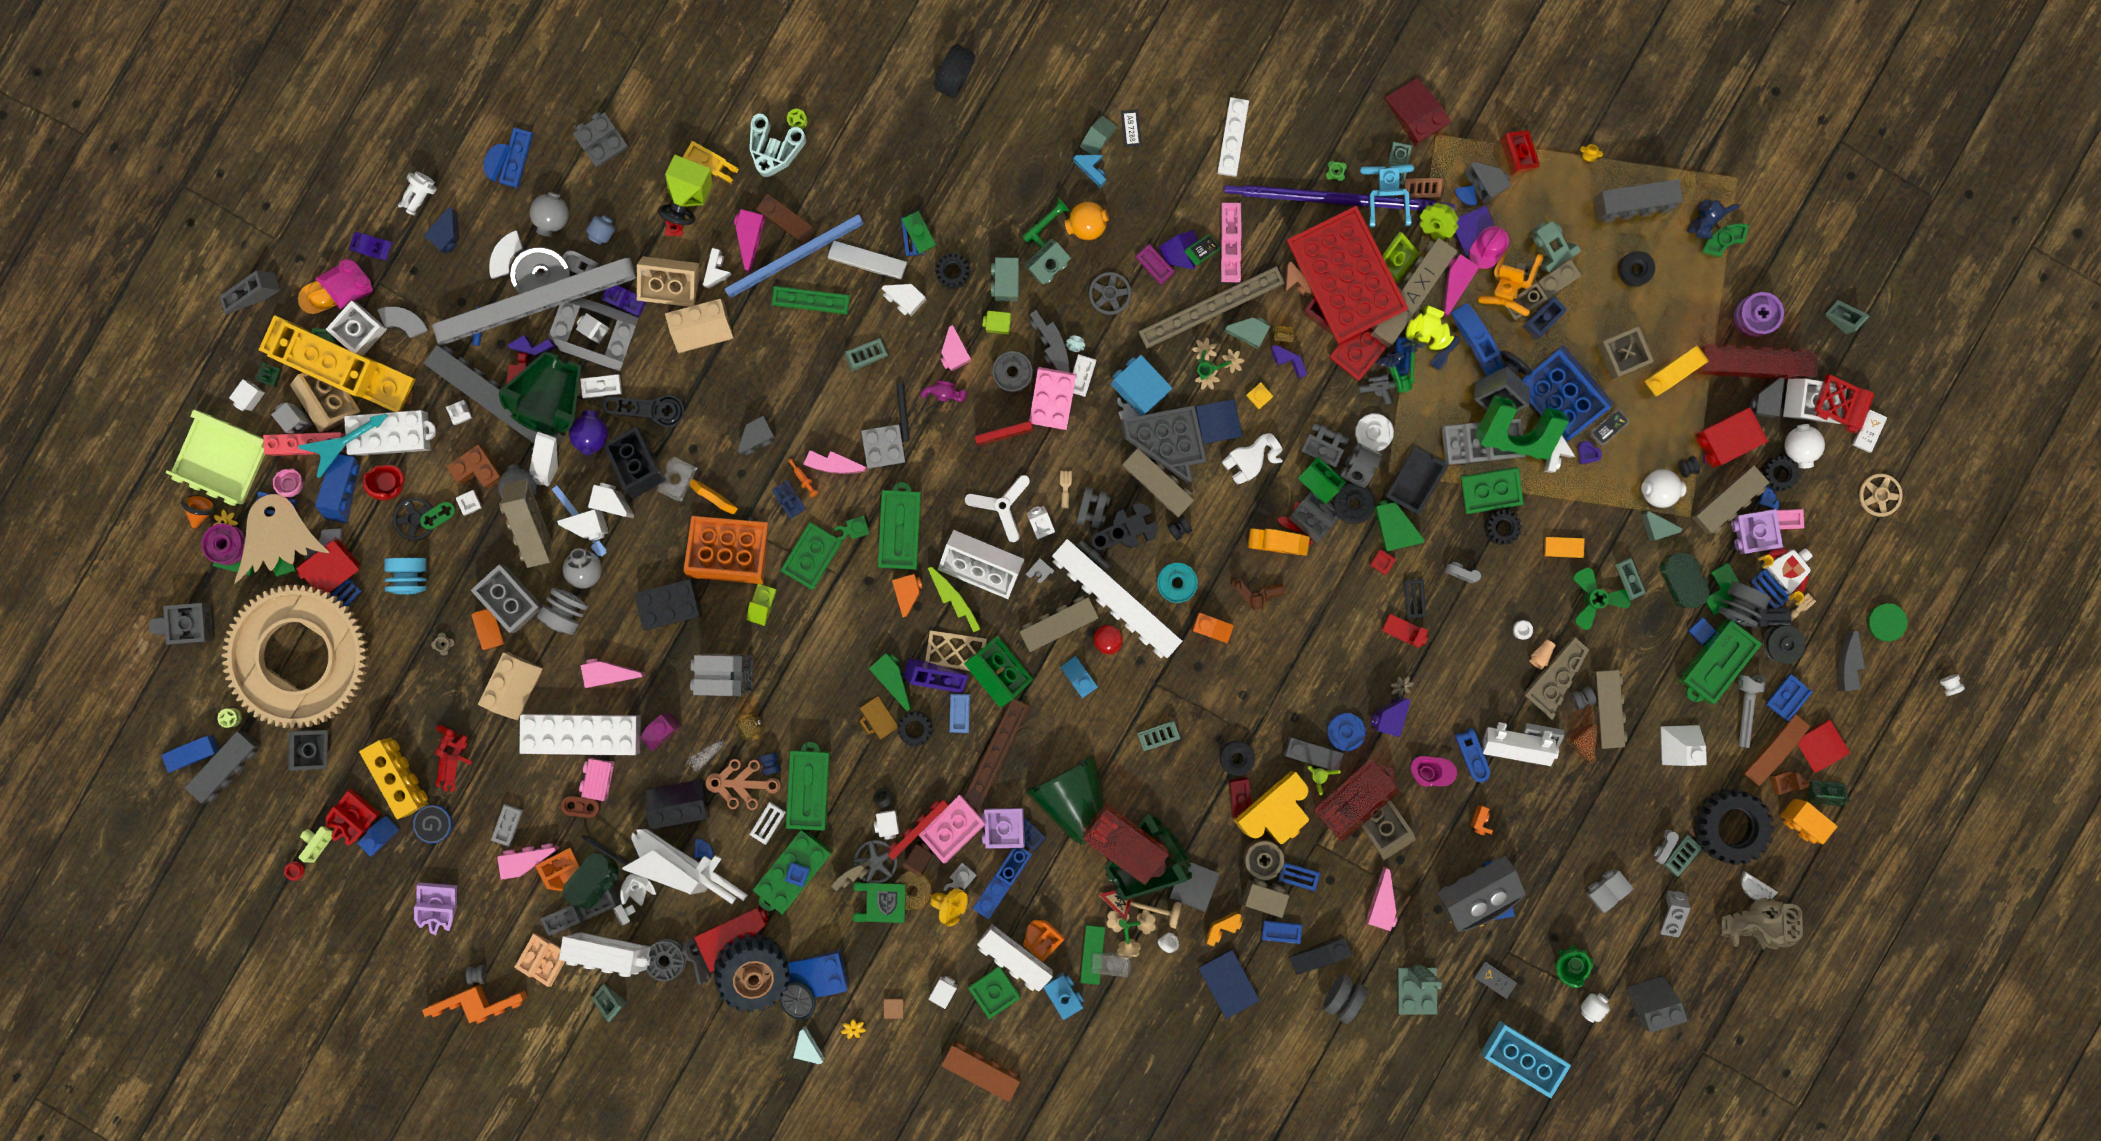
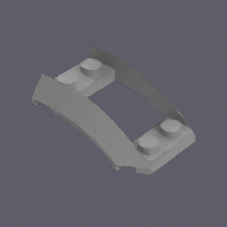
(618, 342)

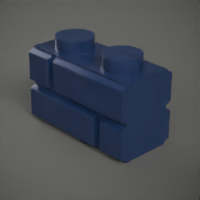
(1544, 318)

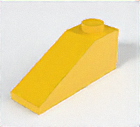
(1676, 370)

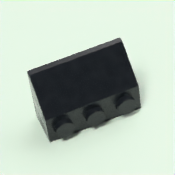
(676, 804)

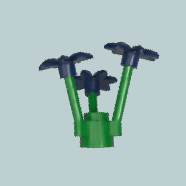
(1402, 381)

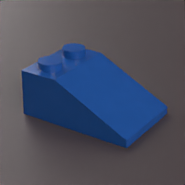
(821, 973)

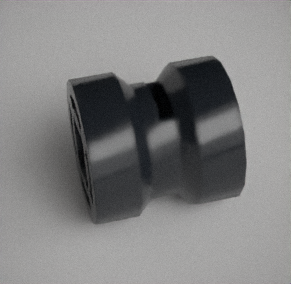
(1183, 525)

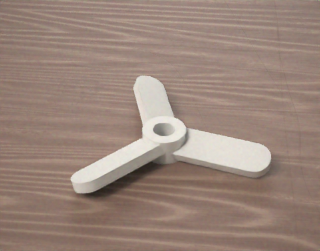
(1005, 514)

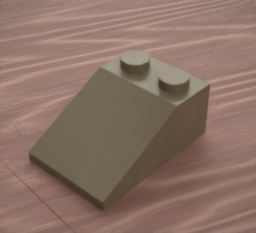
(1388, 831)

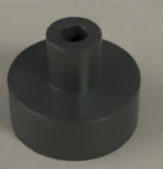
(883, 798)

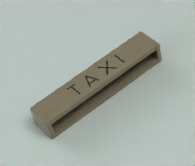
(1416, 289)

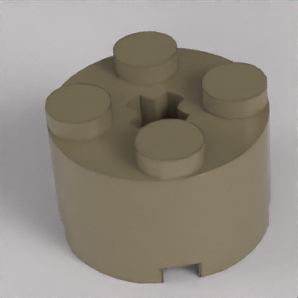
(1272, 865)

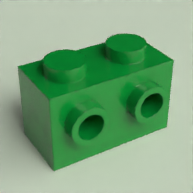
(1322, 480)

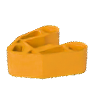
(1278, 541)

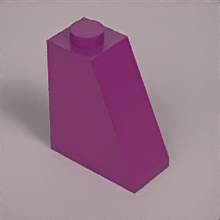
(660, 730)

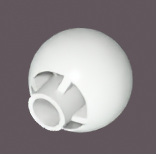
(1804, 445)
(1663, 488)

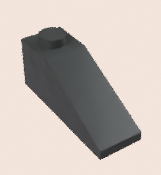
(249, 291)
(1313, 754)

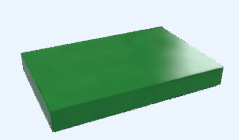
(1492, 490)
(811, 556)

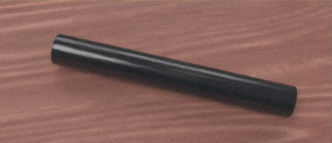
(903, 412)

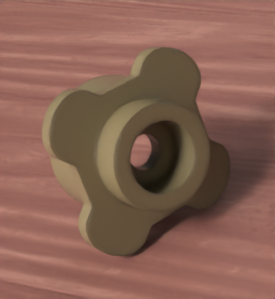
(1529, 265)
(437, 644)

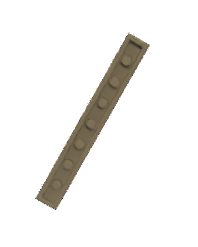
(1211, 307)

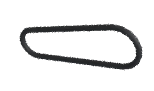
(605, 850)

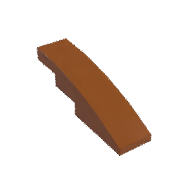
(1776, 750)

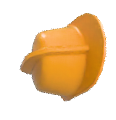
(314, 298)

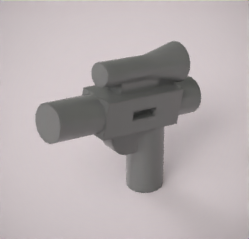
(1379, 386)

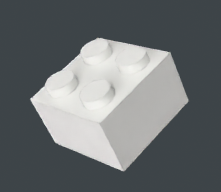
(356, 328)

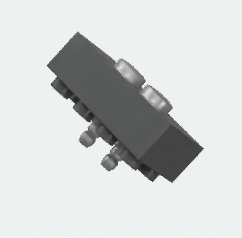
(1482, 895)

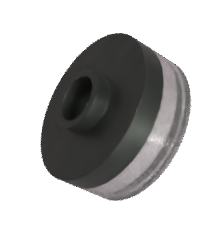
(1783, 643)

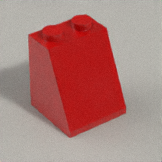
(1731, 437)

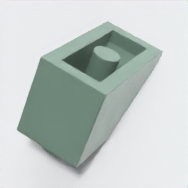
(1249, 331)

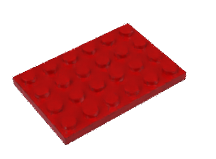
(1347, 275)

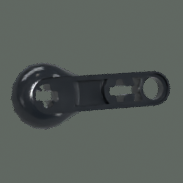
(649, 409)

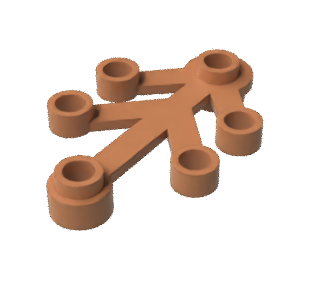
(740, 783)

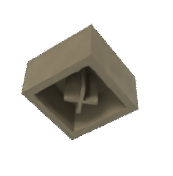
(1625, 352)
(1265, 897)

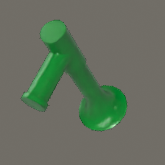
(1033, 232)

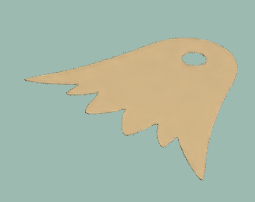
(274, 535)

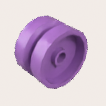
(1769, 318)

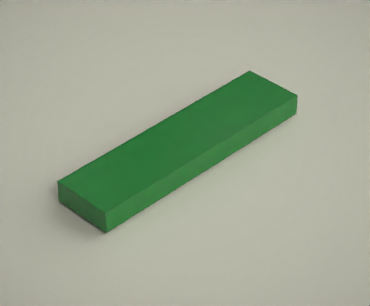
(810, 300)

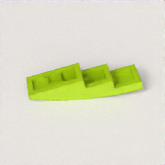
(949, 593)

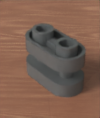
(1102, 501)

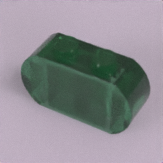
(1684, 580)
(590, 881)

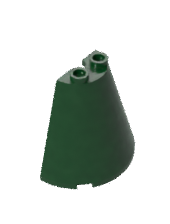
(543, 394)
(1071, 798)
(1176, 864)

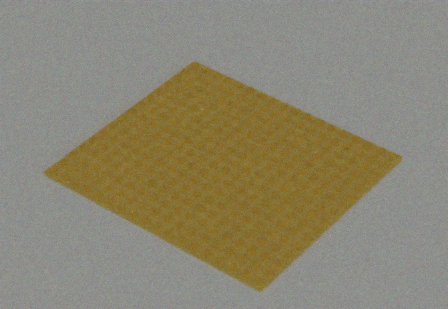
(1672, 311)

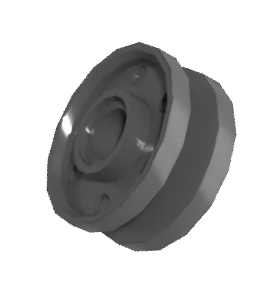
(1008, 360)
(671, 949)

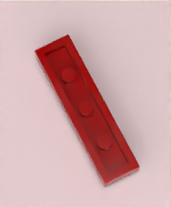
(909, 835)

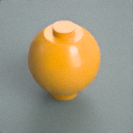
(1087, 221)

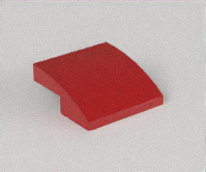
(1823, 746)

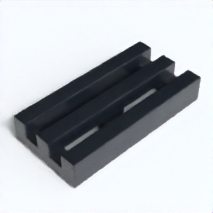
(1414, 598)

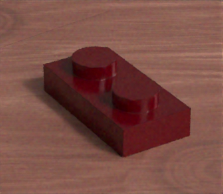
(1239, 796)

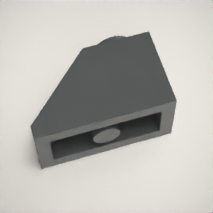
(1768, 400)

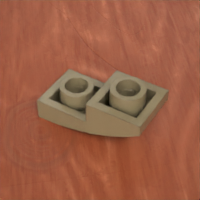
(852, 874)

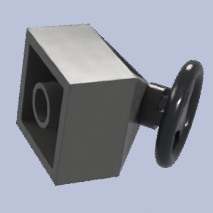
(1505, 383)

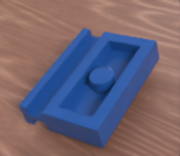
(1788, 697)

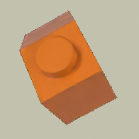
(907, 592)
(1212, 627)

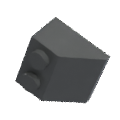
(1487, 181)
(307, 749)

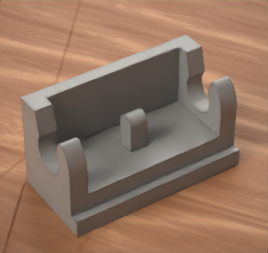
(1042, 568)

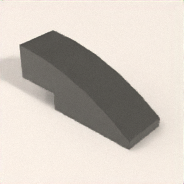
(1849, 661)

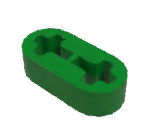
(434, 512)

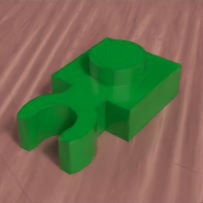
(854, 528)

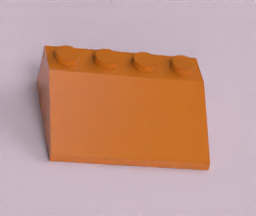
(726, 550)

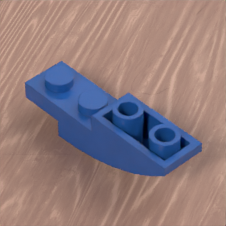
(1478, 339)
(1001, 882)

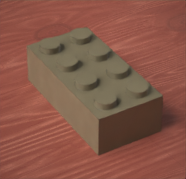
(526, 523)

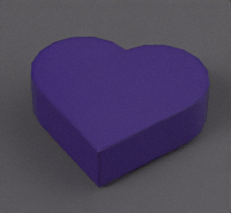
(1588, 453)

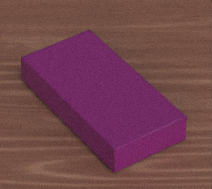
(1154, 264)

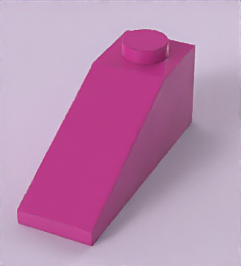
(749, 231)
(1457, 279)

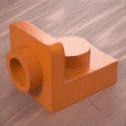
(1480, 817)

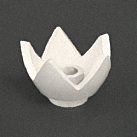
(636, 888)

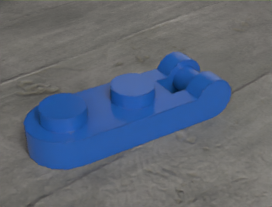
(1473, 756)

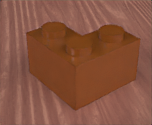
(477, 463)

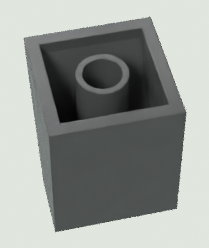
(1656, 1004)

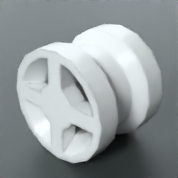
(1952, 684)

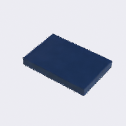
(1228, 983)

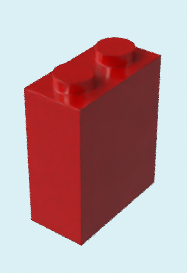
(328, 569)

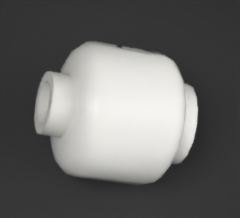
(1595, 1007)

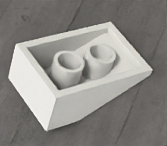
(1802, 398)

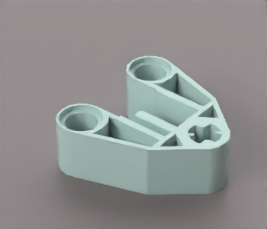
(787, 153)

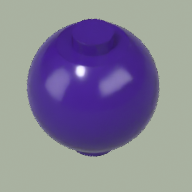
(588, 433)

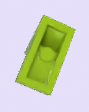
(761, 604)

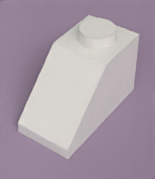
(592, 328)

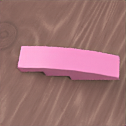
(1230, 242)

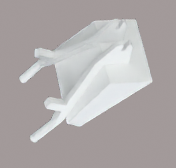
(675, 869)

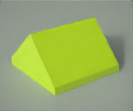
(1399, 256)

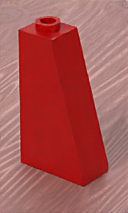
(715, 938)

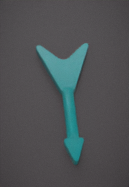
(331, 448)

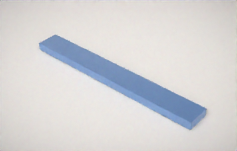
(794, 256)

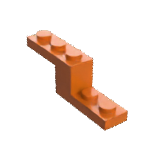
(475, 1004)

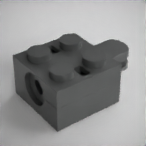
(182, 624)

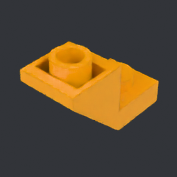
(1230, 923)

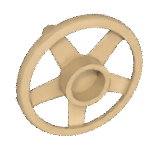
(1880, 495)

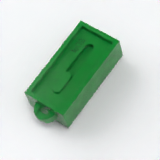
(899, 528)
(1718, 663)
(808, 788)
(773, 888)

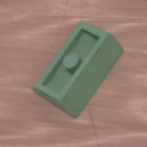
(1630, 578)

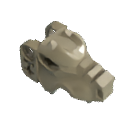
(1768, 931)

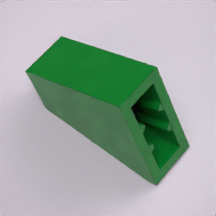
(1394, 527)

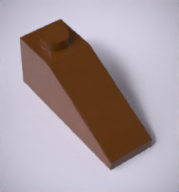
(786, 219)

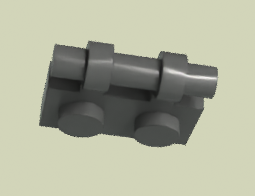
(1328, 452)

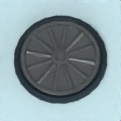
(798, 1000)

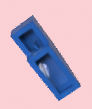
(190, 753)

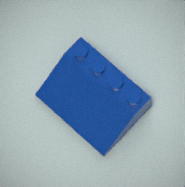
(1567, 387)

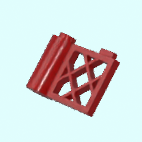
(1855, 407)

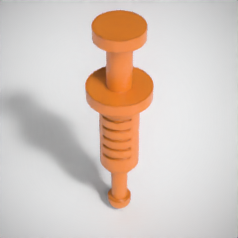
(803, 479)

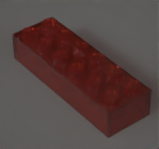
(1758, 362)

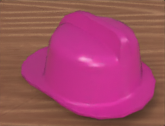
(1489, 247)
(1433, 771)

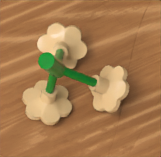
(1144, 922)

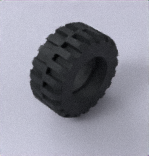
(1758, 826)

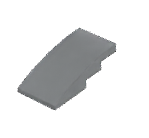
(1464, 447)

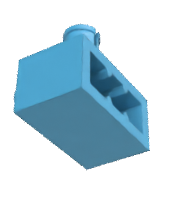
(1063, 995)

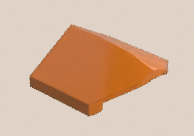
(557, 869)
(1042, 939)

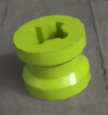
(794, 117)

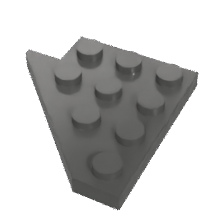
(1168, 438)

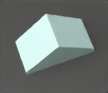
(807, 1048)

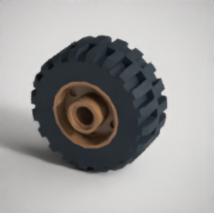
(751, 973)

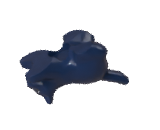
(1710, 214)

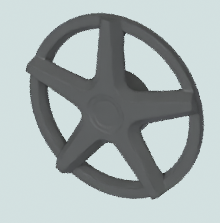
(1110, 293)
(876, 860)

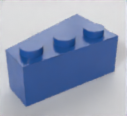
(338, 489)

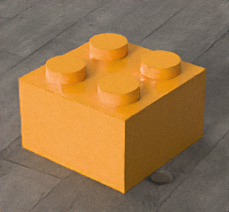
(1807, 821)

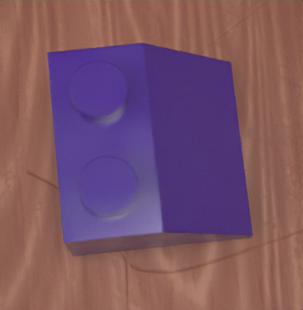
(1391, 717)

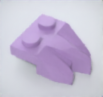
(435, 905)

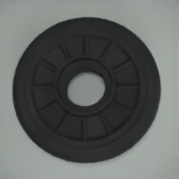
(1349, 514)

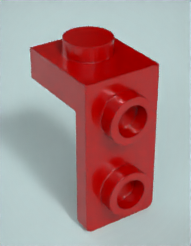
(1405, 631)

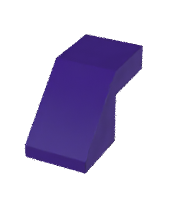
(370, 246)
(524, 345)
(1284, 356)

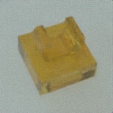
(1283, 334)

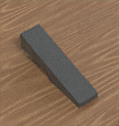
(573, 915)

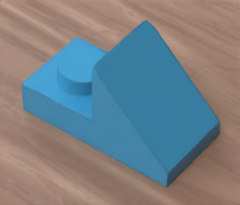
(1087, 164)
(1079, 677)

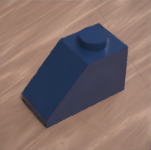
(445, 231)

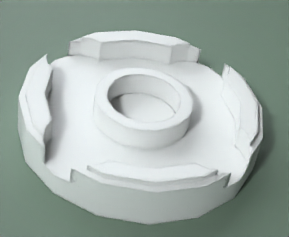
(1374, 431)

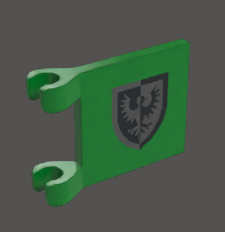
(884, 902)

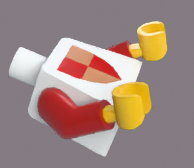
(1788, 570)

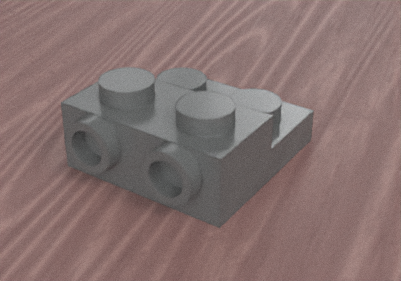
(600, 139)

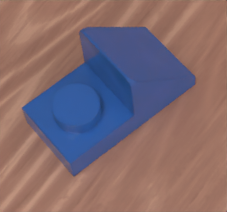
(378, 835)

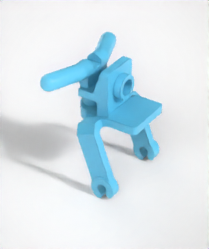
(1388, 186)

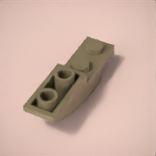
(1547, 287)

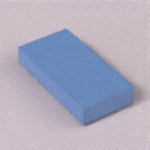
(959, 713)

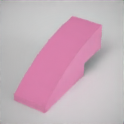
(833, 464)

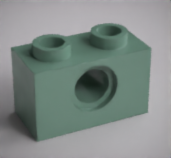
(1036, 264)

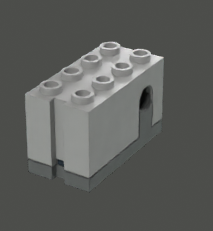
(722, 674)

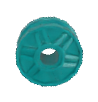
(1188, 586)

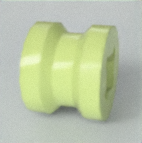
(225, 717)

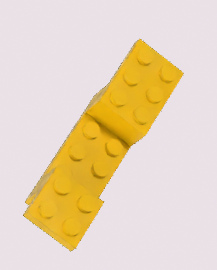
(336, 365)

